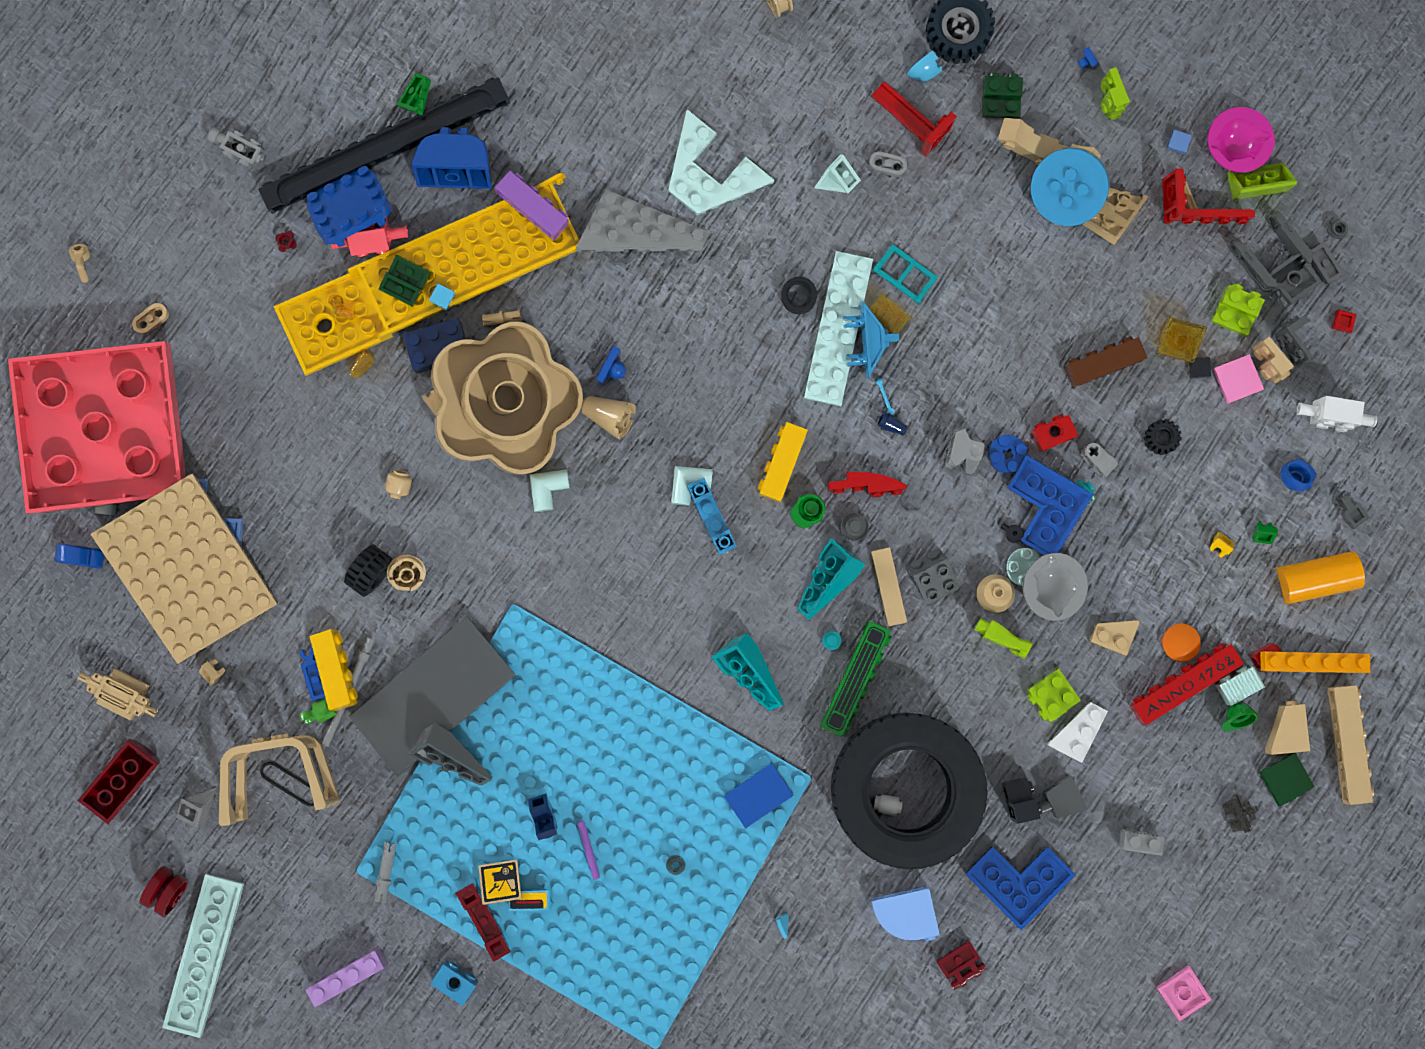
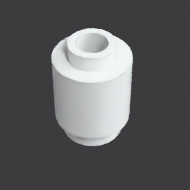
(887, 805)

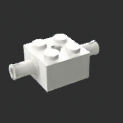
(1337, 413)

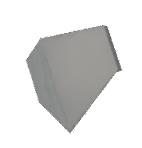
(196, 808)

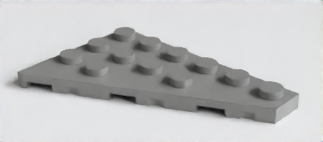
(626, 224)

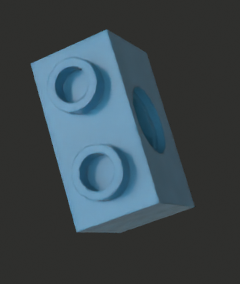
(443, 983)

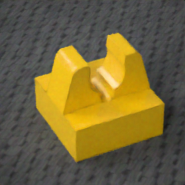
(1222, 542)

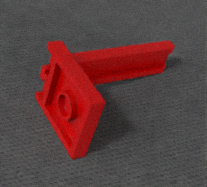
(913, 119)
(1175, 200)

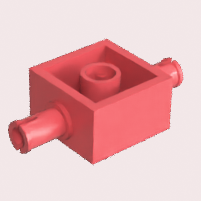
(373, 239)

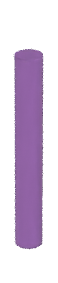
(588, 850)

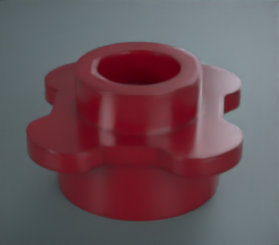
(280, 238)

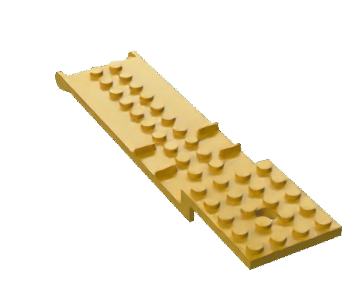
(462, 256)

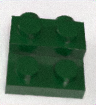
(1002, 96)

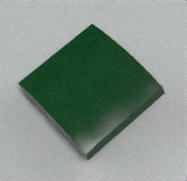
(404, 280)
(1286, 779)

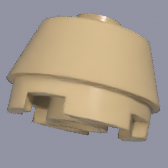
(406, 572)
(995, 593)

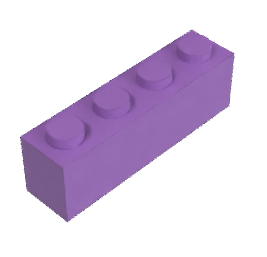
(532, 205)

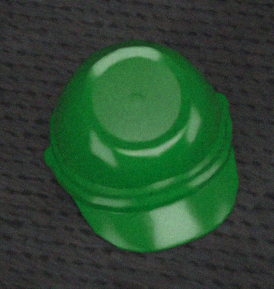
(808, 510)
(1239, 716)

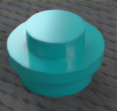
(831, 640)

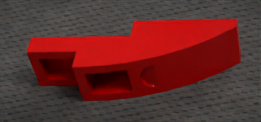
(875, 484)

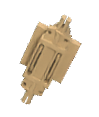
(120, 693)

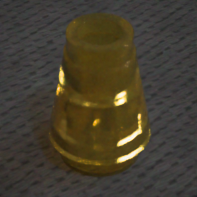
(362, 364)

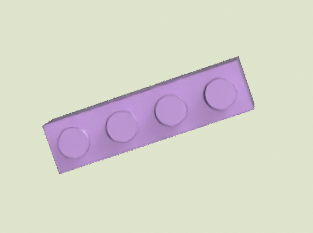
(346, 977)

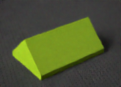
(1262, 181)

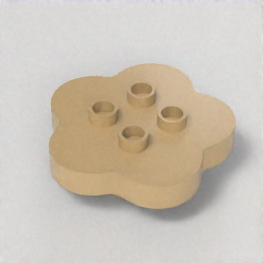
(503, 399)

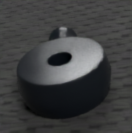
(1009, 532)

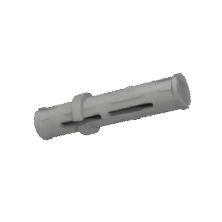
(385, 872)

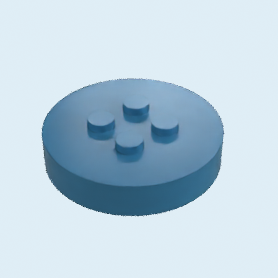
(1070, 186)

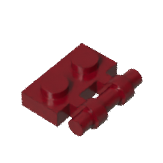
(957, 960)

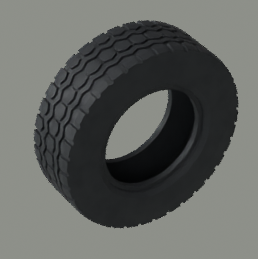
(948, 830)

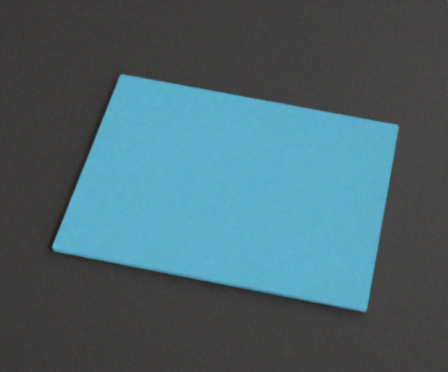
(647, 786)

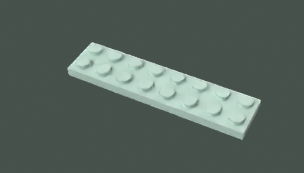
(844, 293)
(203, 955)

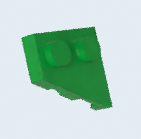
(415, 94)

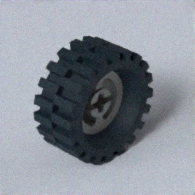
(961, 44)

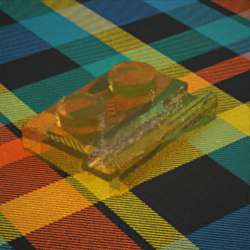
(889, 314)

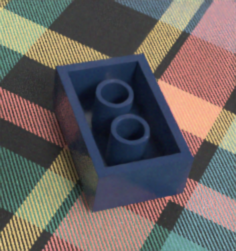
(427, 342)

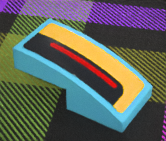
(532, 901)

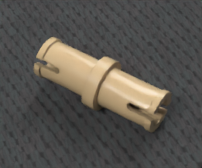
(501, 318)

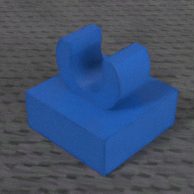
(1089, 59)

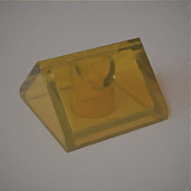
(1180, 339)

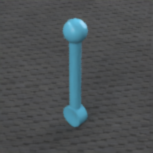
(879, 381)

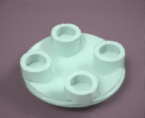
(1019, 563)

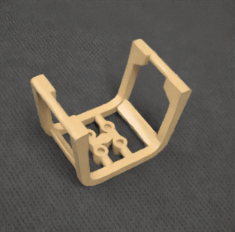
(240, 753)

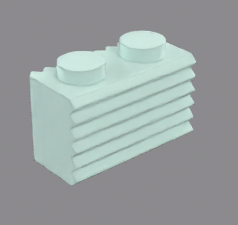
(1239, 685)

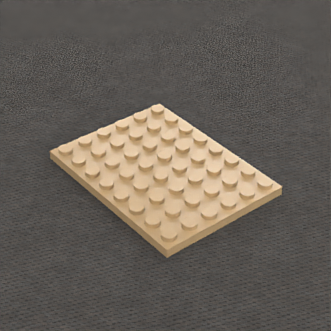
(184, 568)

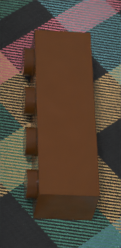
(1105, 362)

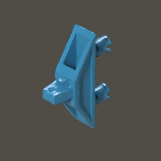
(874, 339)

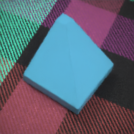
(782, 922)

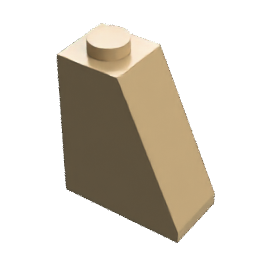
(1289, 730)

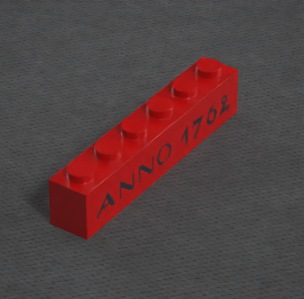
(1185, 684)

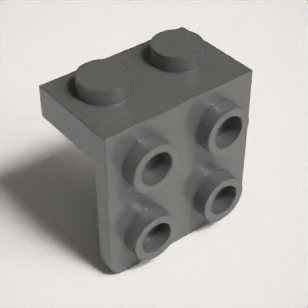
(1290, 341)
(933, 576)

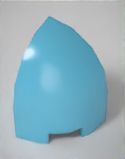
(925, 68)

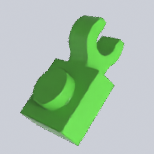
(320, 712)

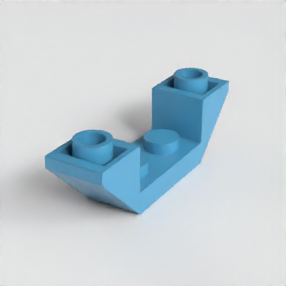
(711, 516)

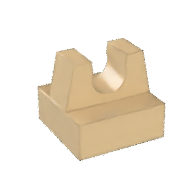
(209, 673)

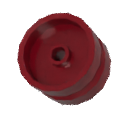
(163, 891)

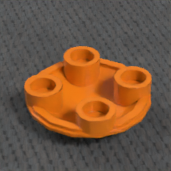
(1181, 642)

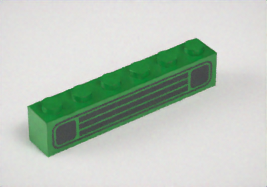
(855, 679)

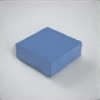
(1179, 142)

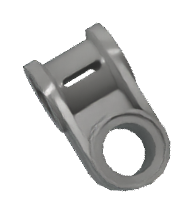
(1100, 461)

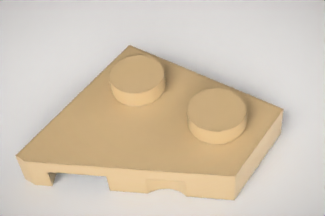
(1115, 635)

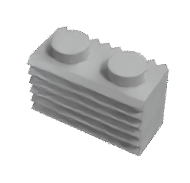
(1141, 842)

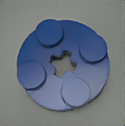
(1004, 443)

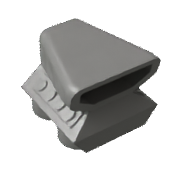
(964, 451)

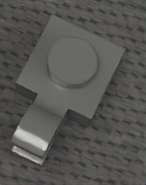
(1354, 513)

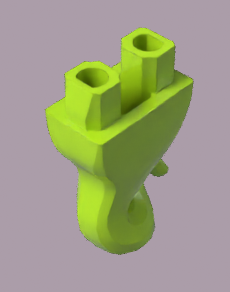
(1000, 636)

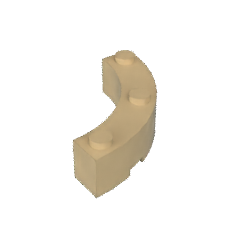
(1020, 138)

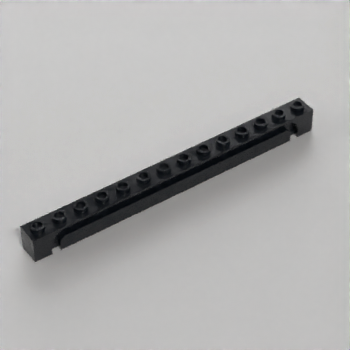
(384, 145)

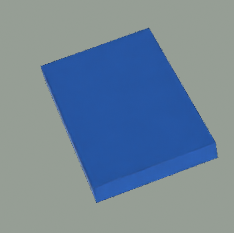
(758, 795)

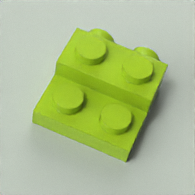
(1116, 97)
(1238, 309)
(1052, 696)

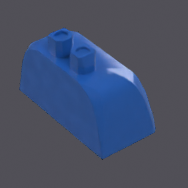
(452, 161)

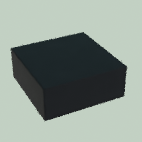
(1200, 368)

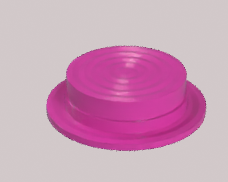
(1241, 139)

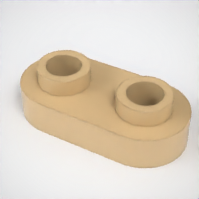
(150, 317)

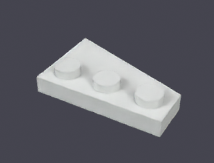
(1079, 733)

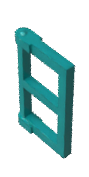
(912, 263)

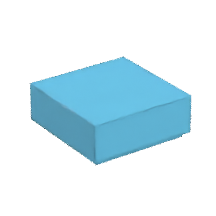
(442, 296)

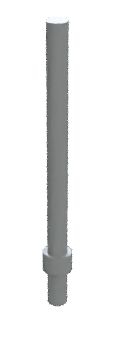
(363, 657)

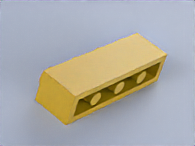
(783, 462)
(333, 669)

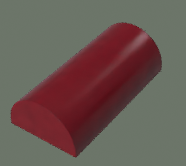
(119, 780)

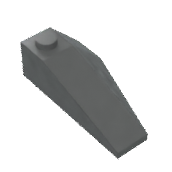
(442, 748)

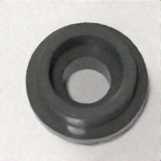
(1341, 225)

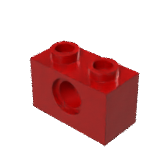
(1065, 430)

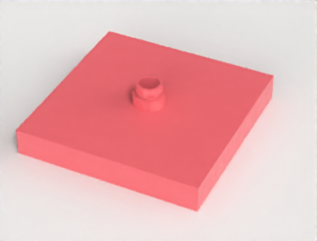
(96, 426)

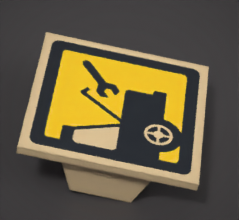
(499, 882)

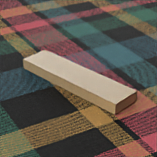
(888, 586)

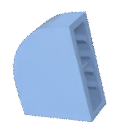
(907, 914)

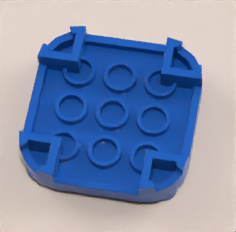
(348, 206)

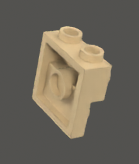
(1276, 364)

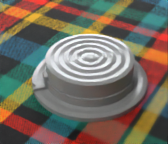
(1055, 586)

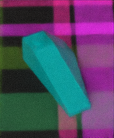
(833, 574)
(746, 664)

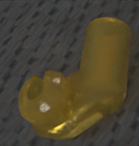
(340, 309)

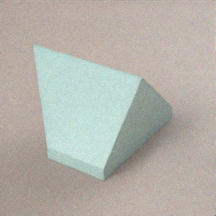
(839, 177)

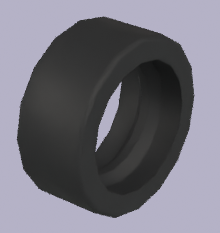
(799, 281)

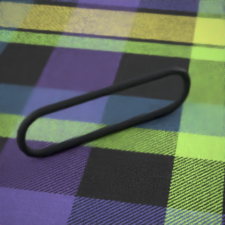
(281, 788)

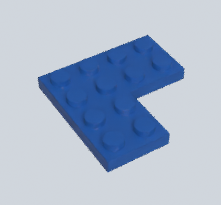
(1059, 504)
(1022, 893)

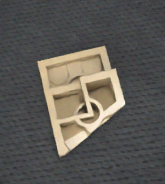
(1116, 215)

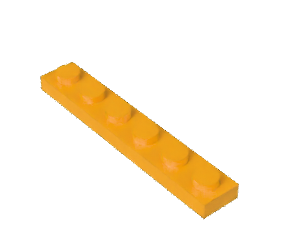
(1315, 662)

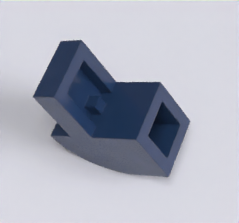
(543, 816)

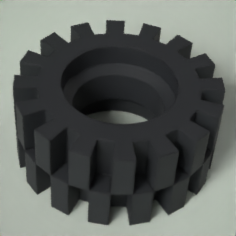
(1173, 432)

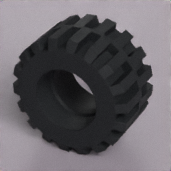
(367, 570)

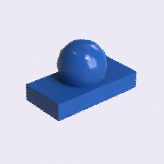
(612, 367)

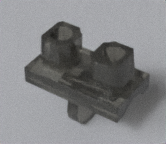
(1240, 823)

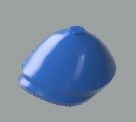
(1297, 475)

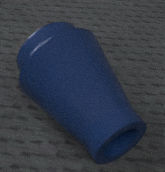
(891, 424)

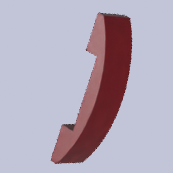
(484, 922)

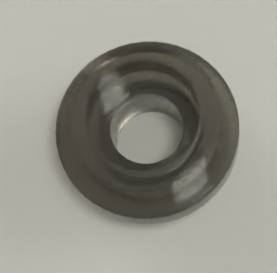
(675, 871)

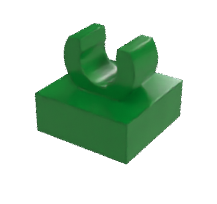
(1264, 534)

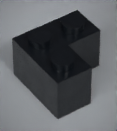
(1020, 801)

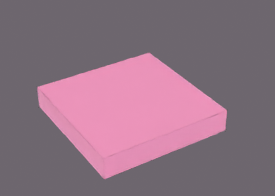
(1238, 379)
(1183, 993)

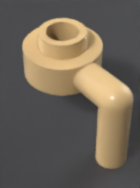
(80, 253)

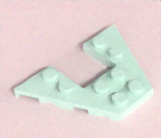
(696, 187)

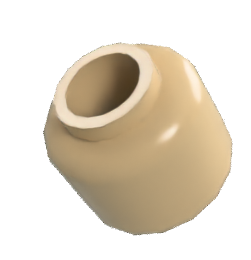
(398, 483)

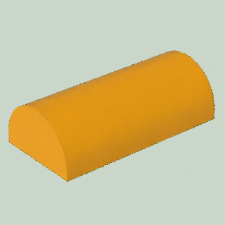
(1321, 577)

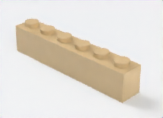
(1350, 744)

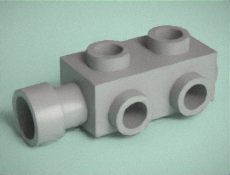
(244, 147)

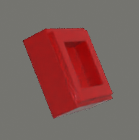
(1344, 321)

